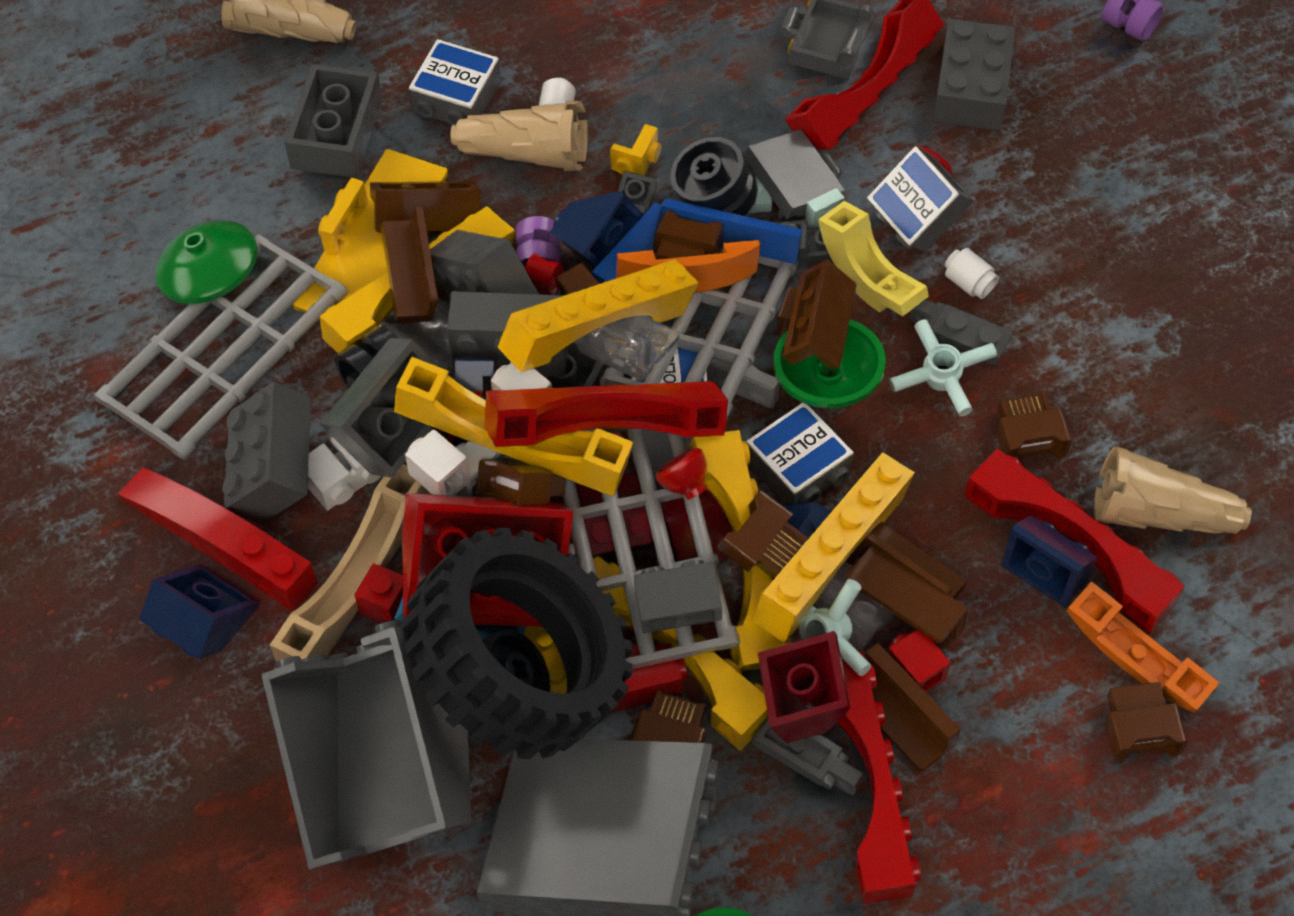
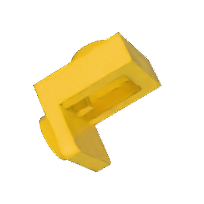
(640, 156)

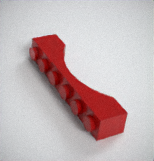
(904, 33)
(535, 415)
(1013, 493)
(883, 857)

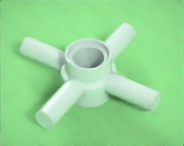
(943, 378)
(835, 619)

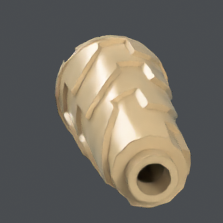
(289, 18)
(534, 135)
(1150, 494)

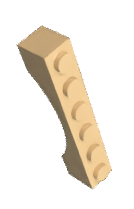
(325, 616)

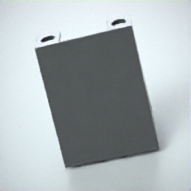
(366, 750)
(601, 830)

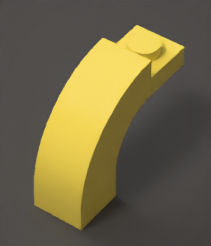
(855, 252)

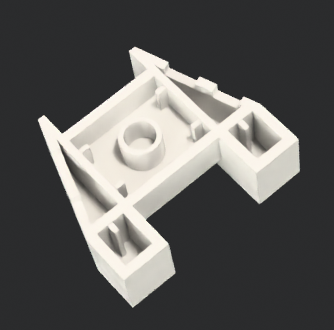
(455, 470)

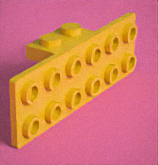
(350, 242)

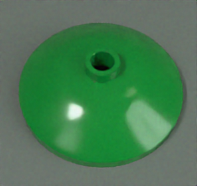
(206, 262)
(852, 382)

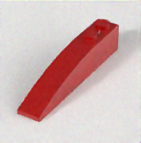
(223, 537)

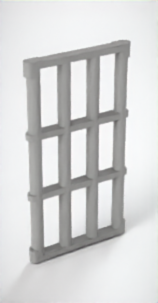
(710, 347)
(211, 376)
(651, 500)

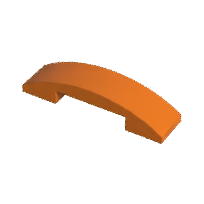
(710, 271)
(1137, 652)

